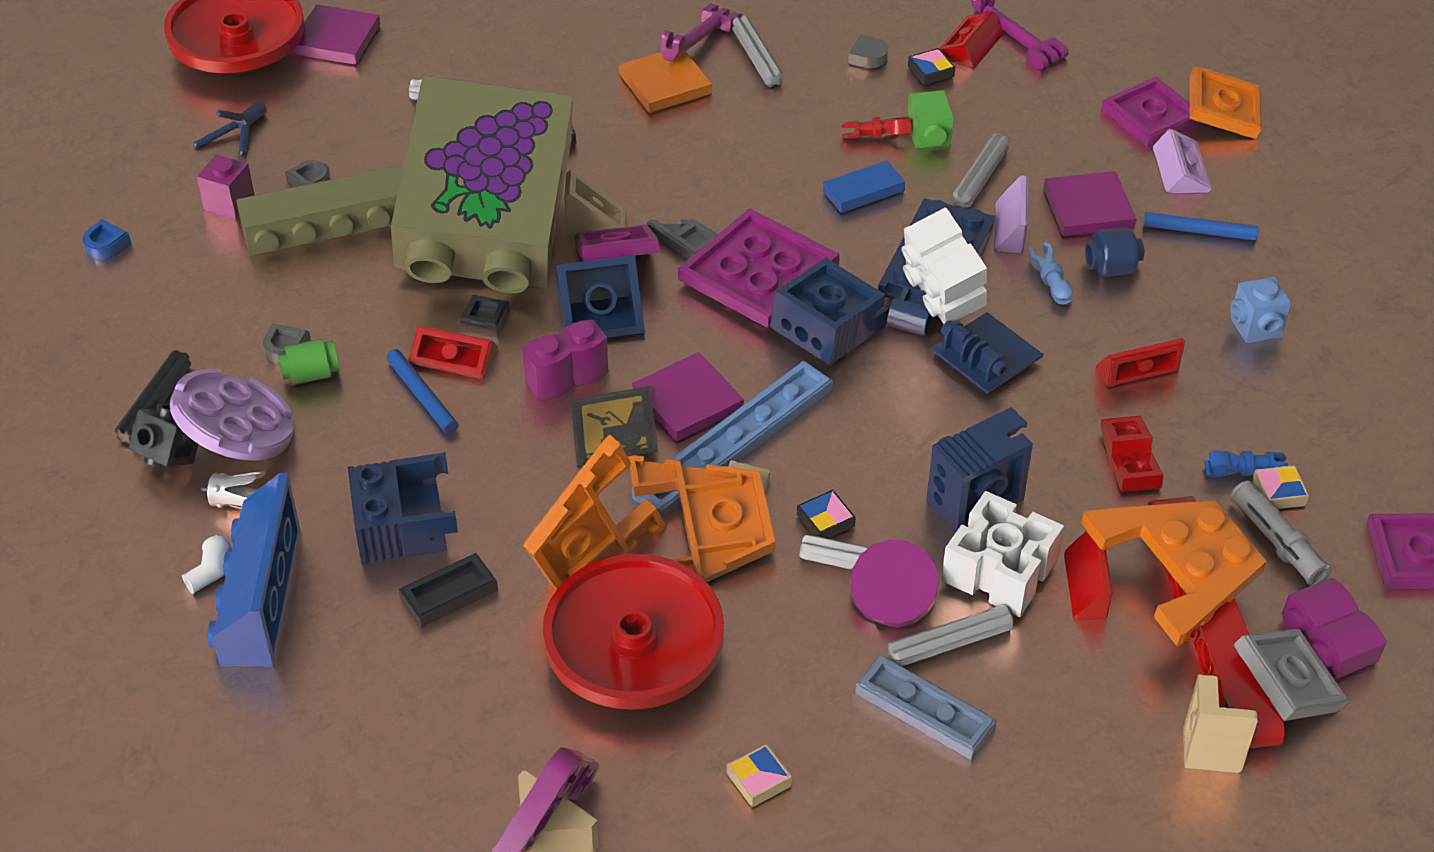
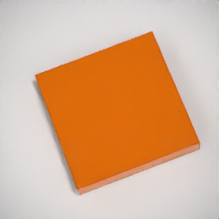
(665, 83)
(1225, 102)

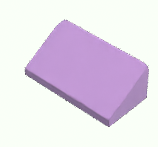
(1181, 164)
(1012, 217)

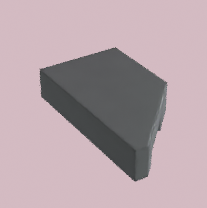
(683, 238)

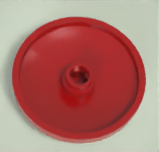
(233, 33)
(633, 631)

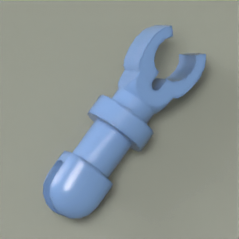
(1052, 274)

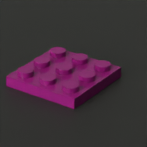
(750, 263)

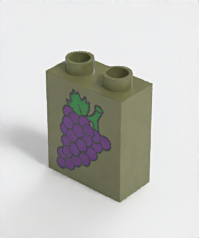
(482, 184)

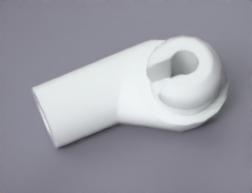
(211, 566)

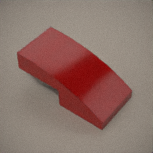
(1130, 454)

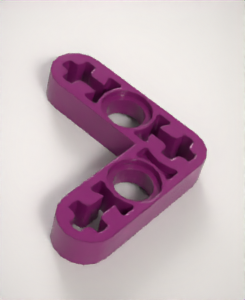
(563, 777)

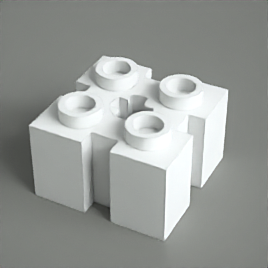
(944, 267)
(1002, 553)

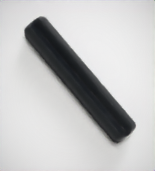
(155, 392)

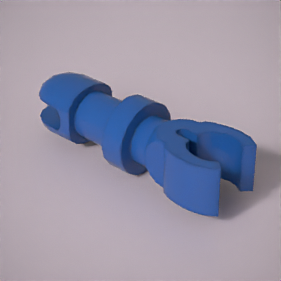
(1225, 463)

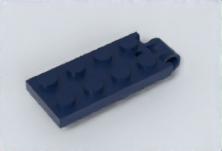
(907, 307)

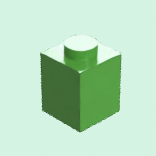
(930, 119)

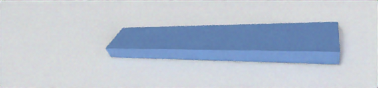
(749, 426)

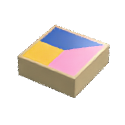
(1281, 486)
(759, 775)

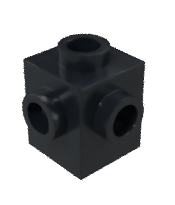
(161, 439)

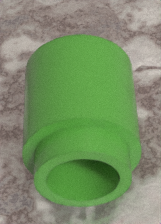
(309, 361)

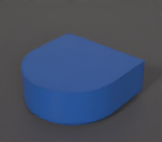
(105, 240)

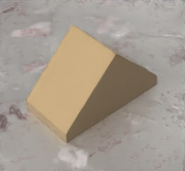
(589, 207)
(568, 828)

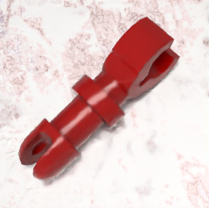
(878, 127)

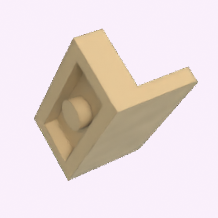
(1216, 735)

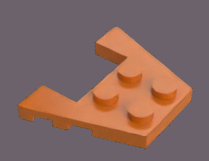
(720, 508)
(578, 525)
(1197, 548)

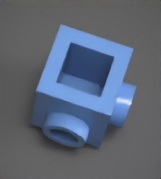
(1260, 309)

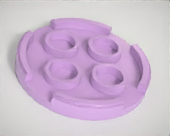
(232, 415)

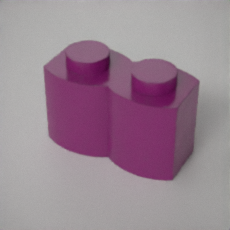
(565, 359)
(1334, 627)

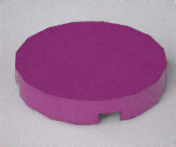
(894, 583)

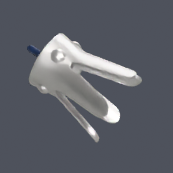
(226, 490)

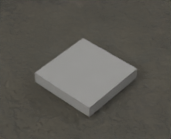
(1291, 674)

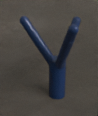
(240, 121)

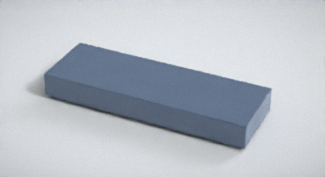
(925, 707)

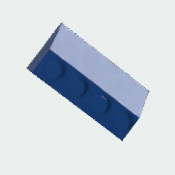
(256, 577)

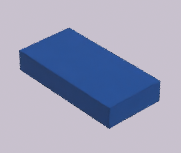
(864, 186)

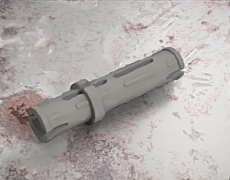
(1291, 544)

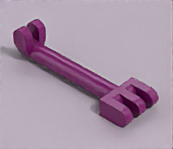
(711, 19)
(1039, 52)

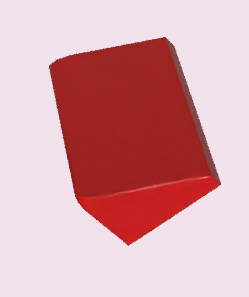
(972, 39)
(452, 352)
(1141, 362)
(1088, 579)

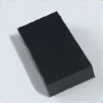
(448, 589)

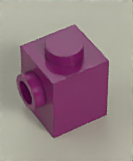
(223, 183)

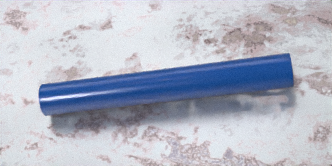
(1200, 226)
(422, 391)

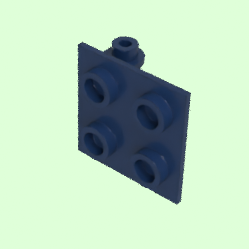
(985, 351)

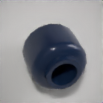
(1114, 252)

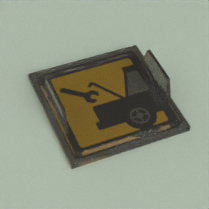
(622, 414)

